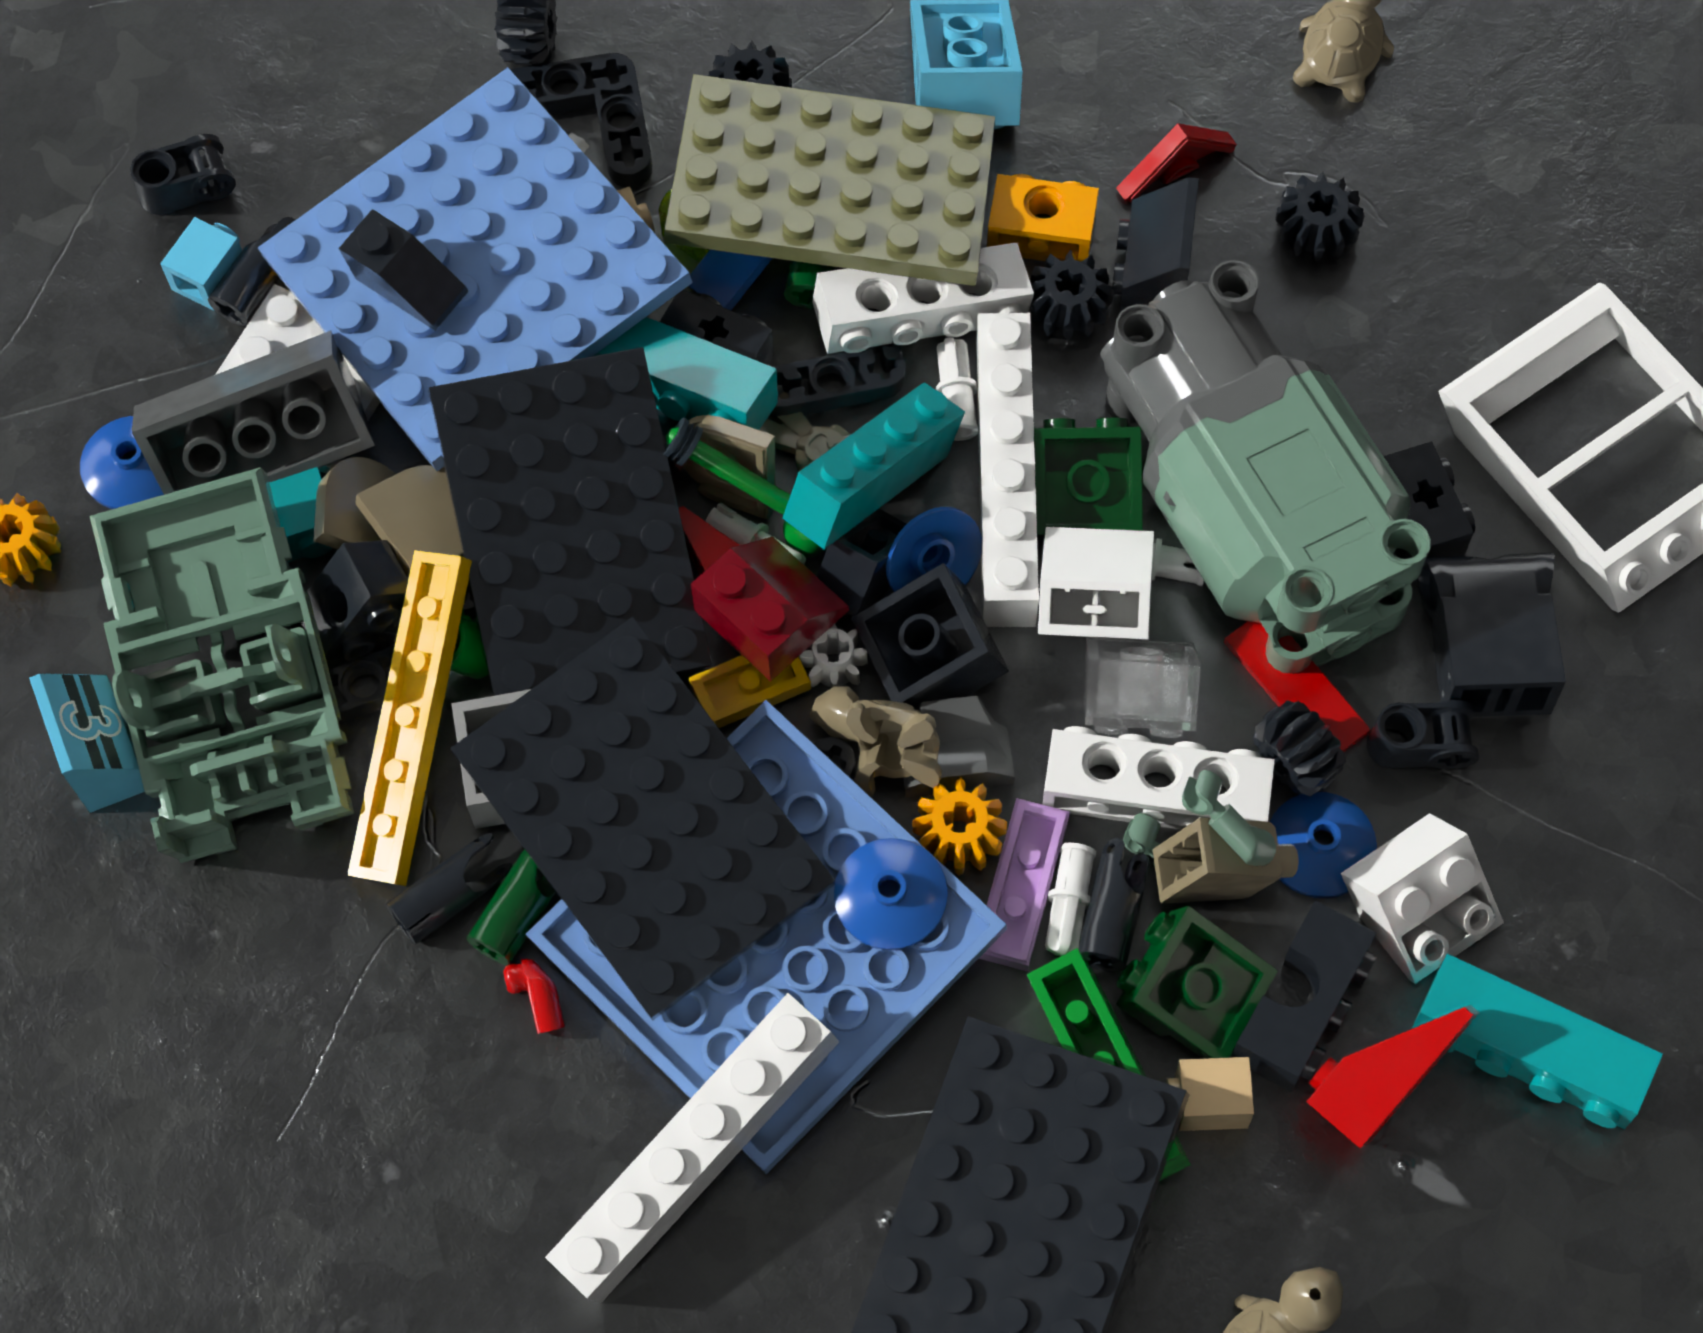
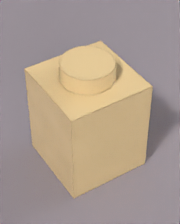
(1218, 1093)

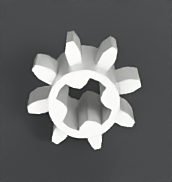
(834, 673)

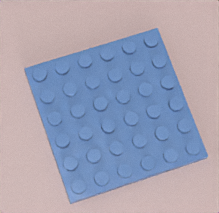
(518, 218)
(852, 989)

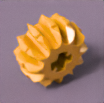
(26, 539)
(981, 821)

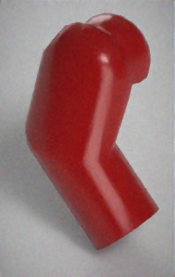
(541, 991)

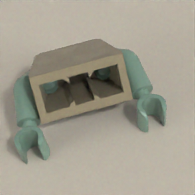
(1213, 855)

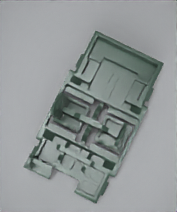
(187, 572)

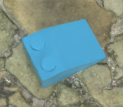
(967, 58)

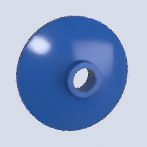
(115, 480)
(934, 539)
(1320, 864)
(895, 920)

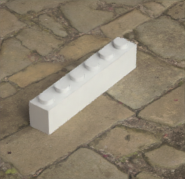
(1007, 470)
(692, 1149)

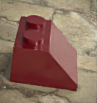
(765, 604)

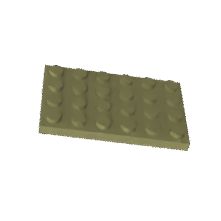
(831, 180)

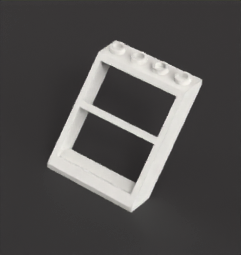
(1531, 363)

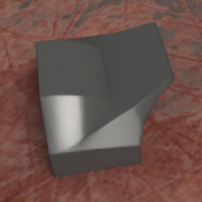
(970, 746)

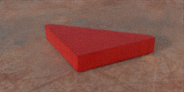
(1174, 157)

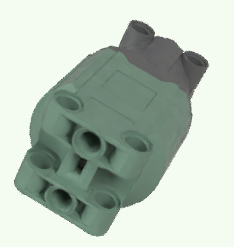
(1263, 471)

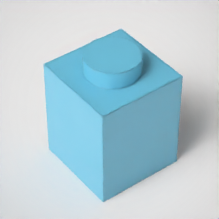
(200, 259)

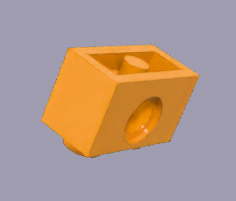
(1022, 197)

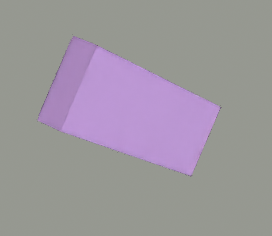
(1025, 880)

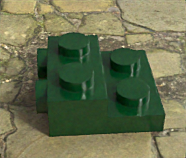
(1088, 475)
(1194, 983)

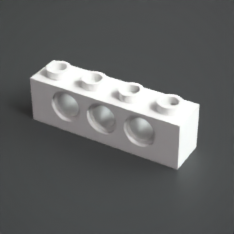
(845, 295)
(1132, 757)

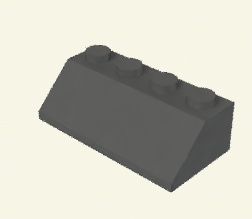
(270, 413)

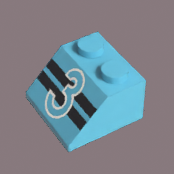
(89, 737)

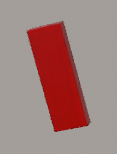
(1306, 686)

